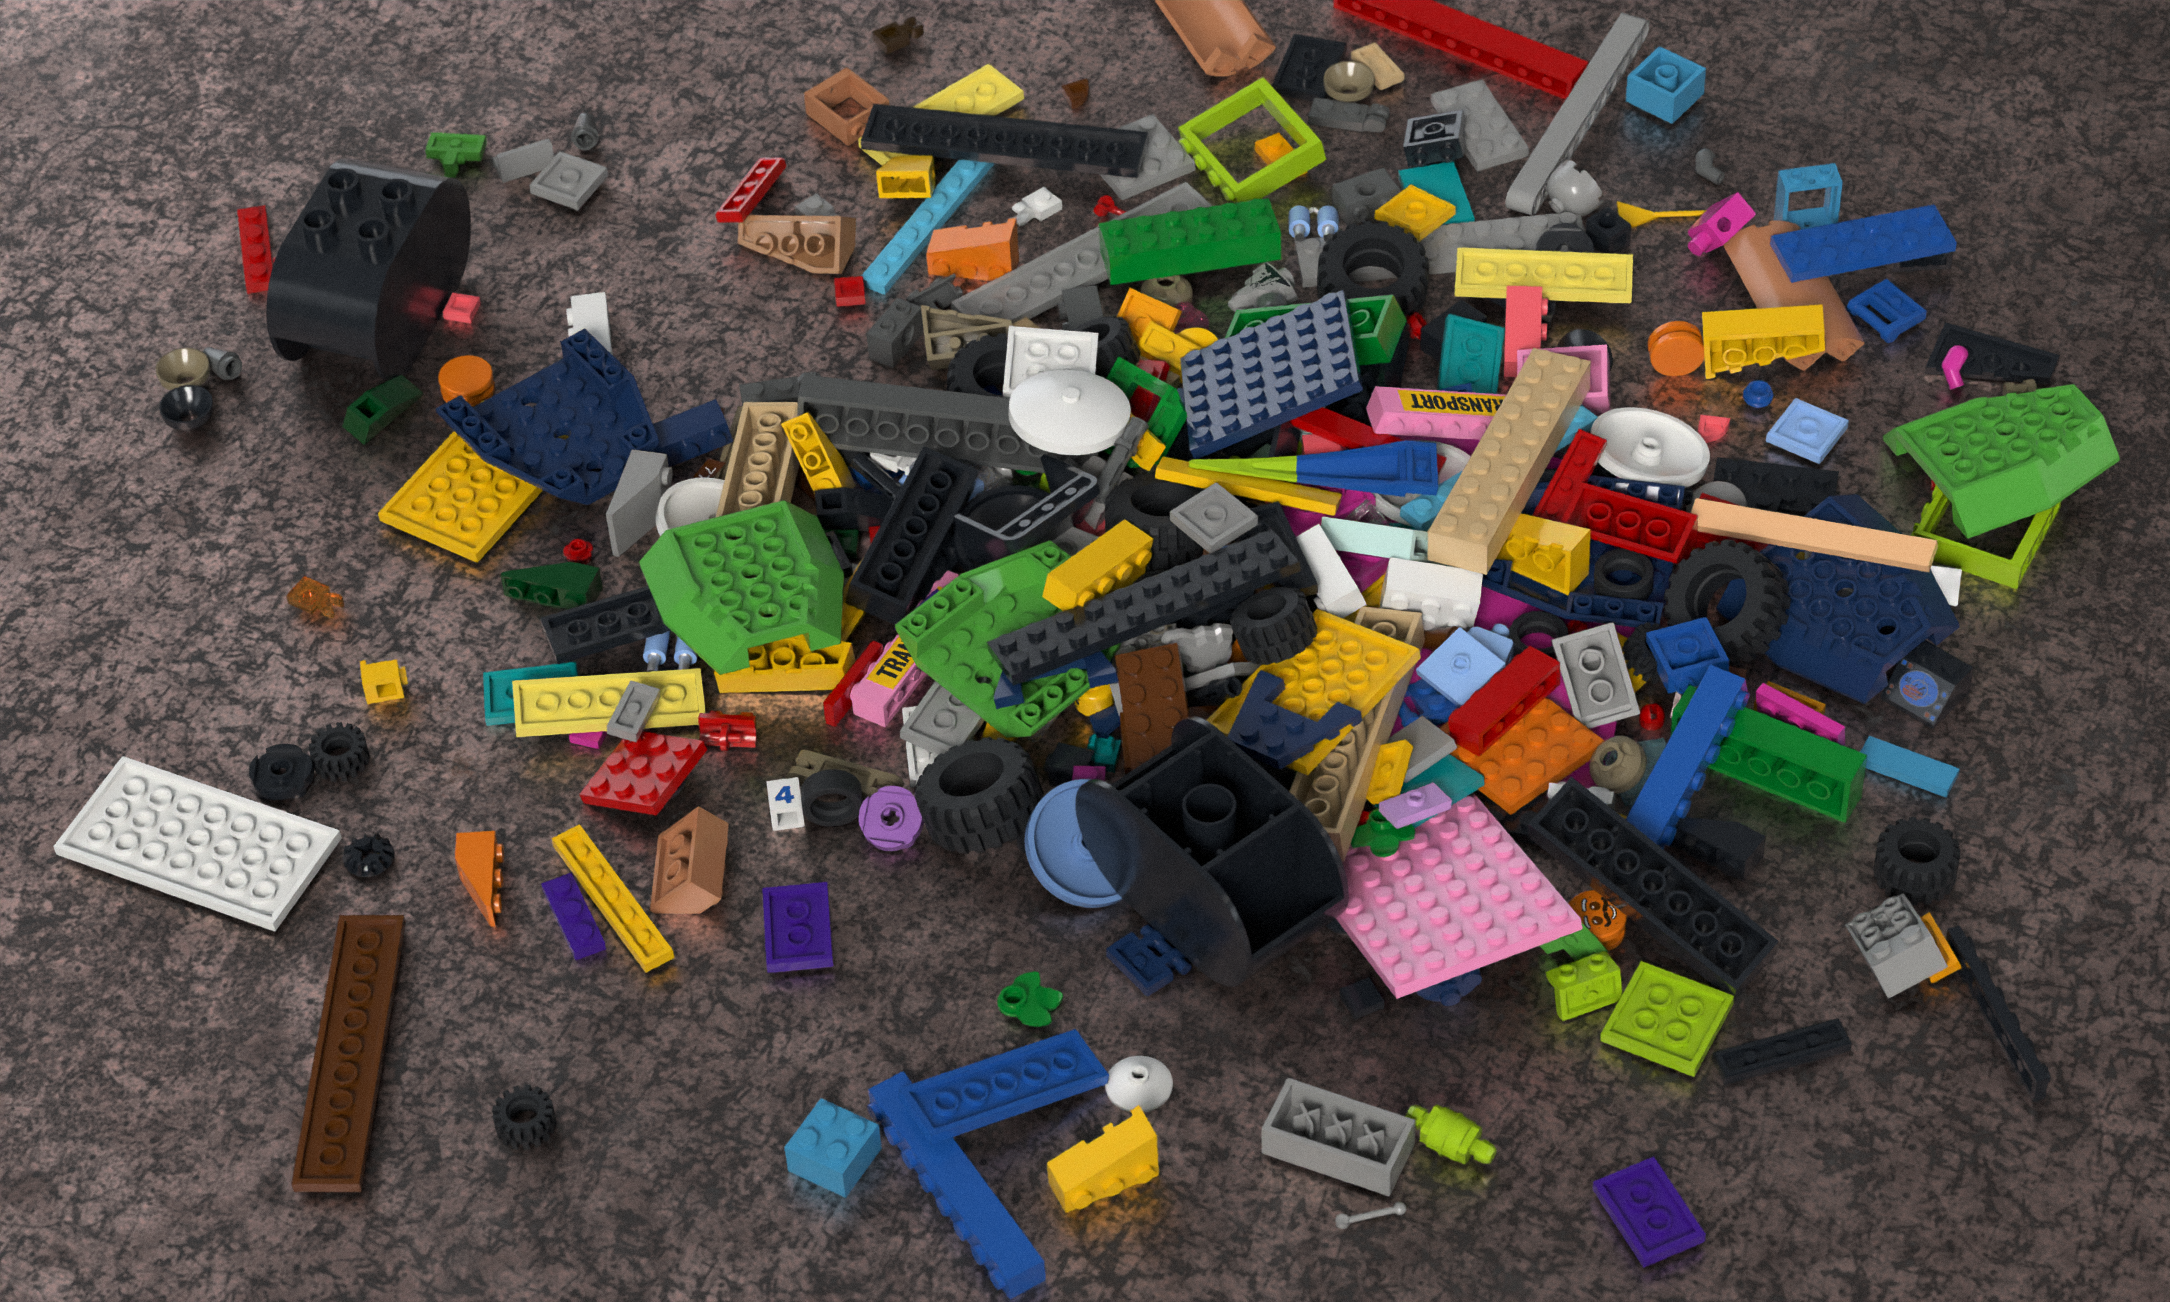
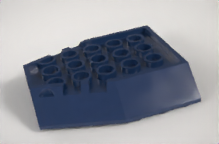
(578, 397)
(1583, 602)
(1839, 637)

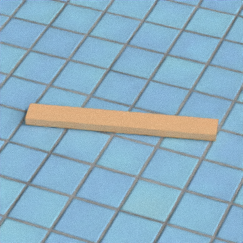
(1815, 535)

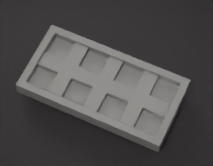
(1487, 129)

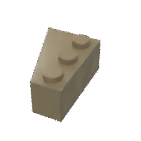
(949, 331)

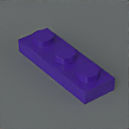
(573, 916)

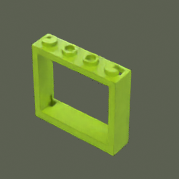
(1272, 176)
(1977, 561)

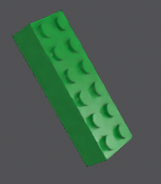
(1190, 241)
(1375, 324)
(1788, 762)

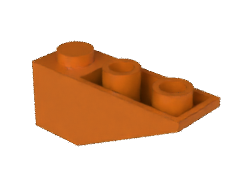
(478, 869)

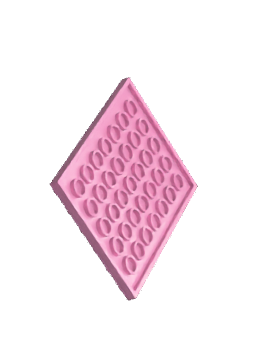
(1449, 901)

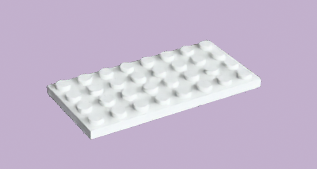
(198, 843)

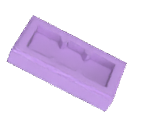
(1415, 805)

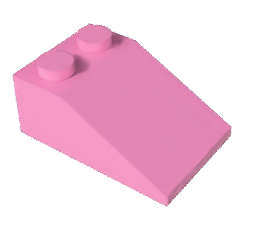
(1598, 396)

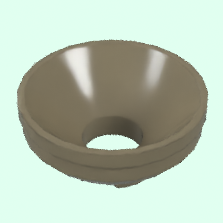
(1348, 76)
(1171, 295)
(181, 364)
(1625, 771)

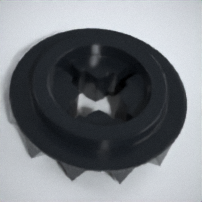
(373, 863)

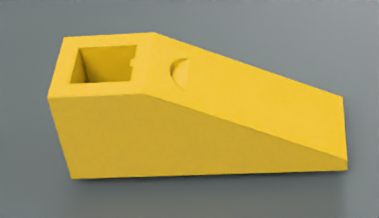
(817, 454)

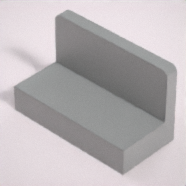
(523, 160)

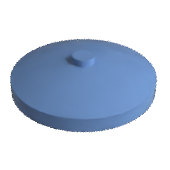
(1060, 853)

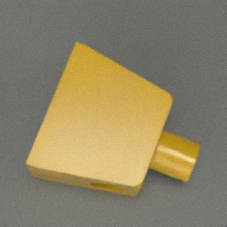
(912, 177)

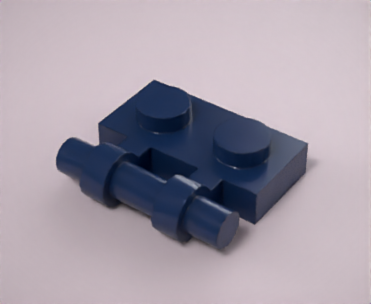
(1141, 965)

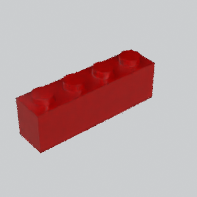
(1504, 700)

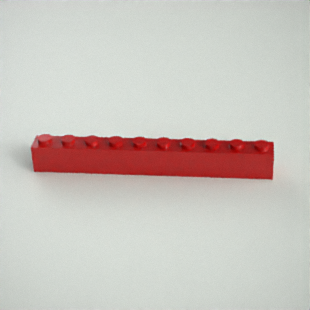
(1474, 41)

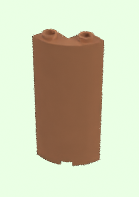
(1219, 33)
(1771, 288)

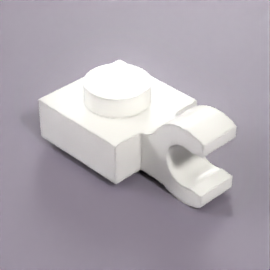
(1037, 205)

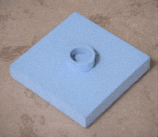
(1807, 430)
(1460, 667)

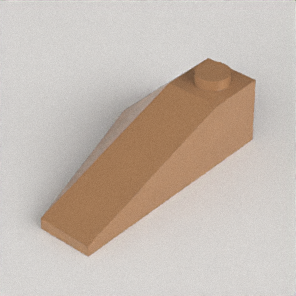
(808, 242)

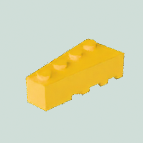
(1760, 336)
(1548, 552)
(1100, 567)
(789, 667)

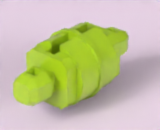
(1451, 1134)

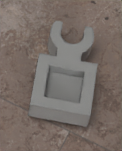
(815, 206)

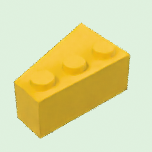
(1106, 1165)

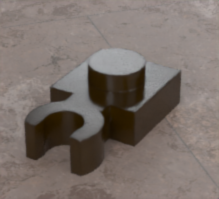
(897, 36)

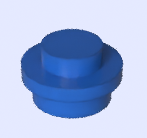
(1758, 394)

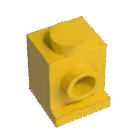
(383, 680)

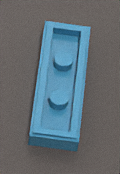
(1909, 766)

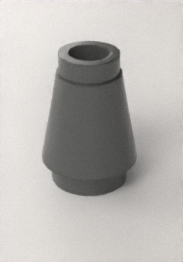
(585, 132)
(223, 362)

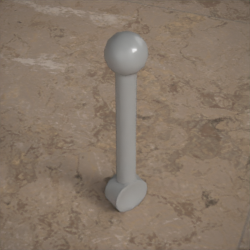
(1343, 1220)

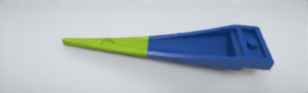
(1377, 469)

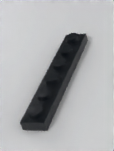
(2001, 1021)

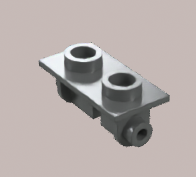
(940, 291)

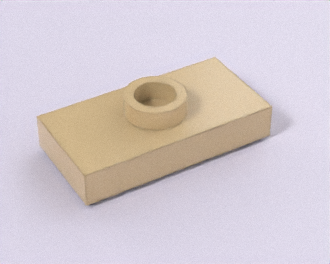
(1384, 69)

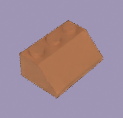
(690, 864)

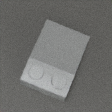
(637, 498)
(1596, 676)

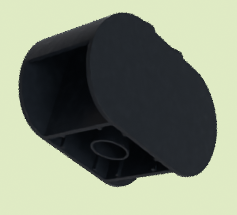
(369, 265)
(1214, 853)

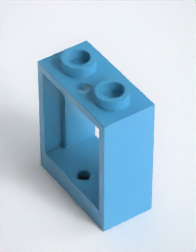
(1804, 179)

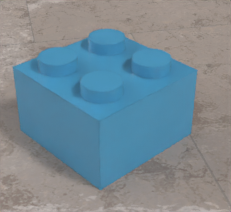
(1665, 84)
(833, 1147)

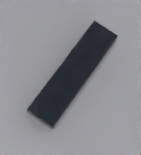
(1781, 1051)

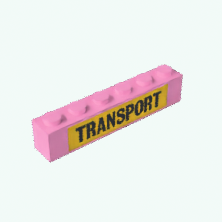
(1431, 412)
(890, 678)

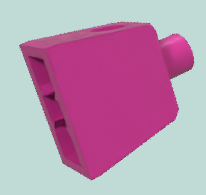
(1712, 227)

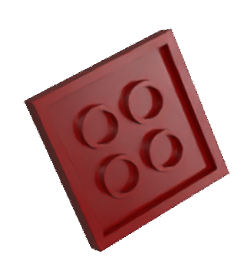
(643, 773)

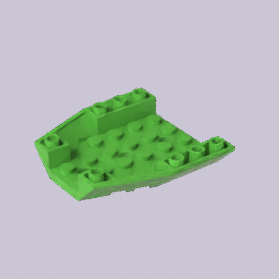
(1993, 479)
(718, 611)
(952, 632)

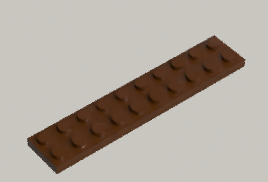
(349, 1054)

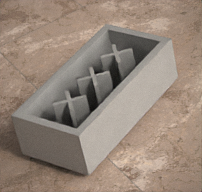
(1338, 1136)

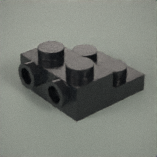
(1435, 138)

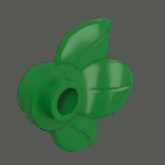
(1381, 835)
(1031, 1000)

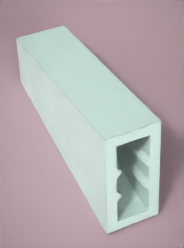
(1377, 539)

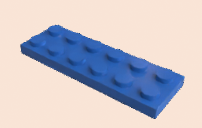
(1863, 243)
(1003, 1086)

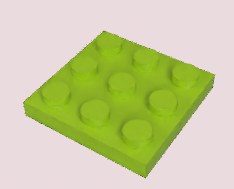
(1667, 1018)

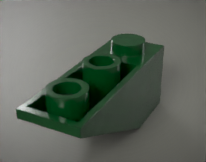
(379, 407)
(554, 585)

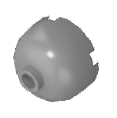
(1573, 190)

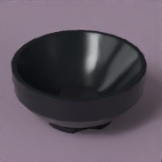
(186, 401)

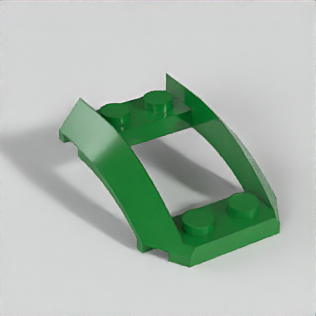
(1169, 413)

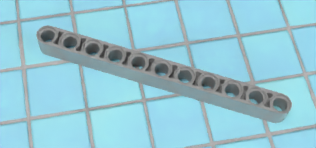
(1577, 112)

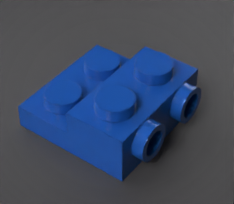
(1686, 653)

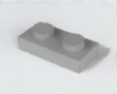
(633, 711)

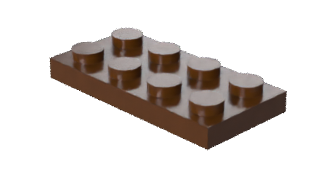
(1151, 699)

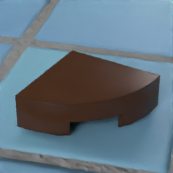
(1076, 92)

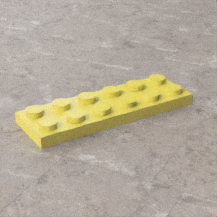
(978, 93)
(1560, 274)
(589, 702)

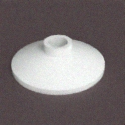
(1148, 1092)

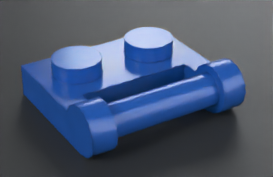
(1892, 304)
(1428, 703)

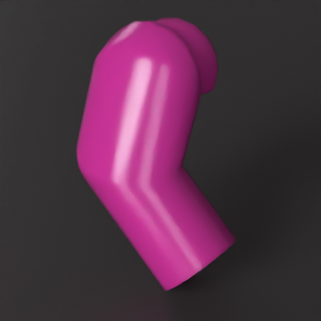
(1952, 364)

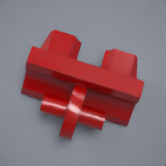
(728, 729)

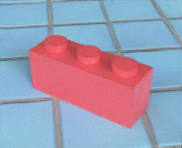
(1523, 323)

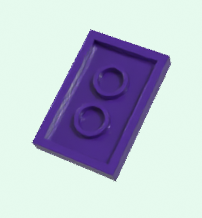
(797, 927)
(1648, 1211)

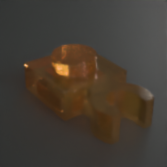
(313, 595)

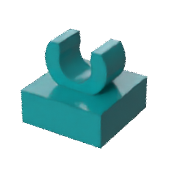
(1106, 751)

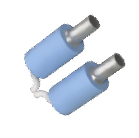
(1300, 222)
(656, 652)

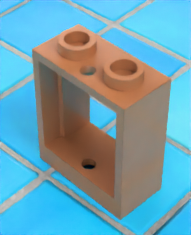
(845, 84)

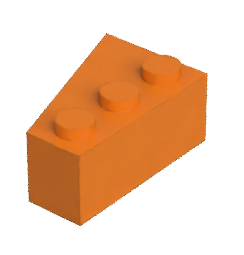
(974, 252)

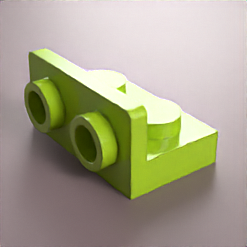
(1585, 985)

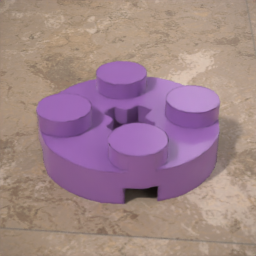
(880, 804)

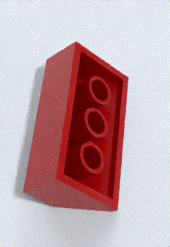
(1633, 523)

